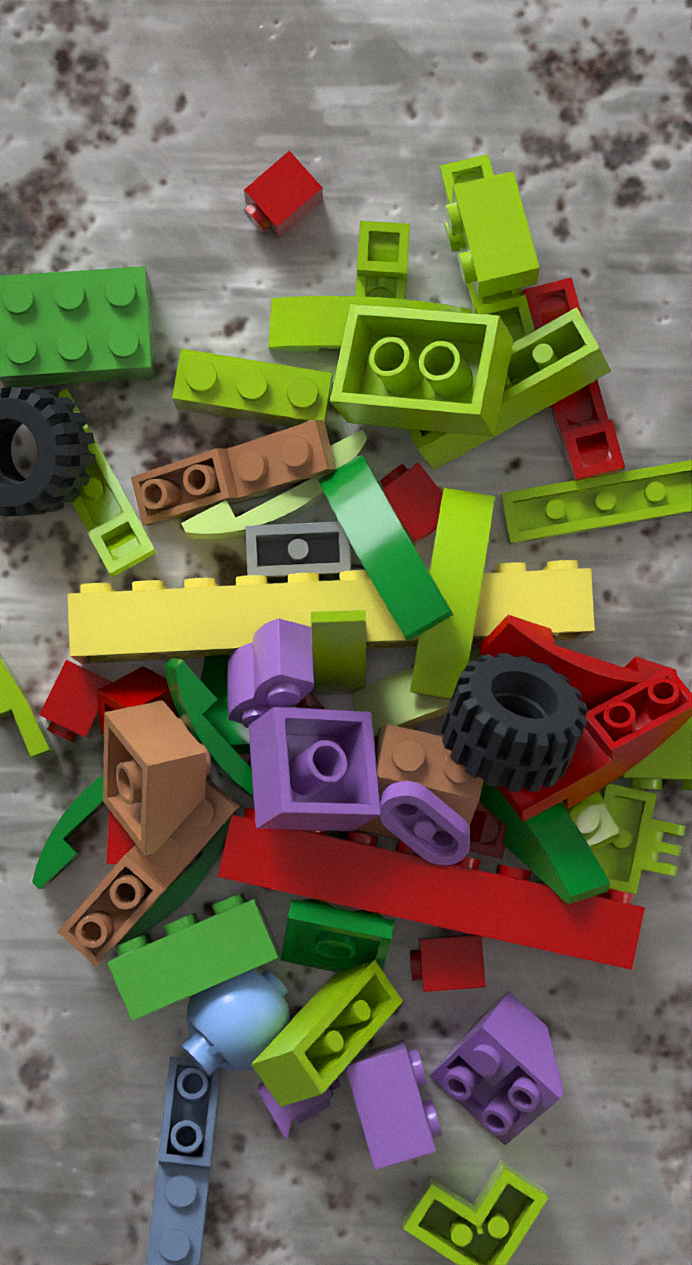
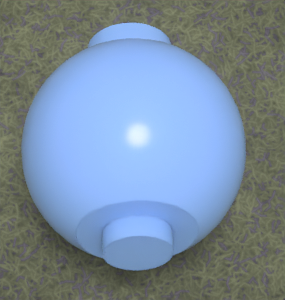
(235, 1021)

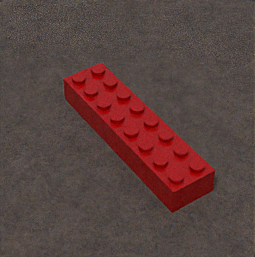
(446, 896)

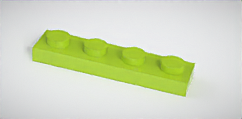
(598, 502)

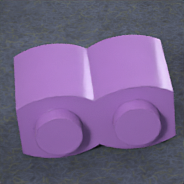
(270, 671)

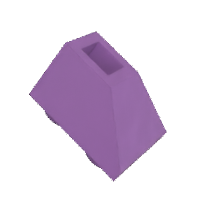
(503, 1069)

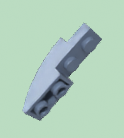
(184, 1164)

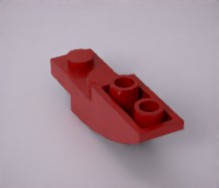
(613, 742)

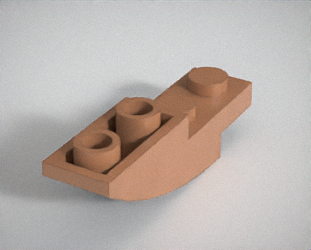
(234, 473)
(142, 879)

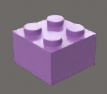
(313, 769)
(390, 1105)

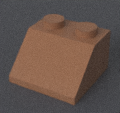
(422, 758)
(151, 772)

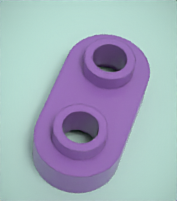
(418, 819)

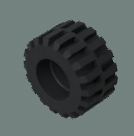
(60, 448)
(513, 722)

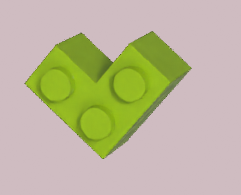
(491, 235)
(477, 1231)

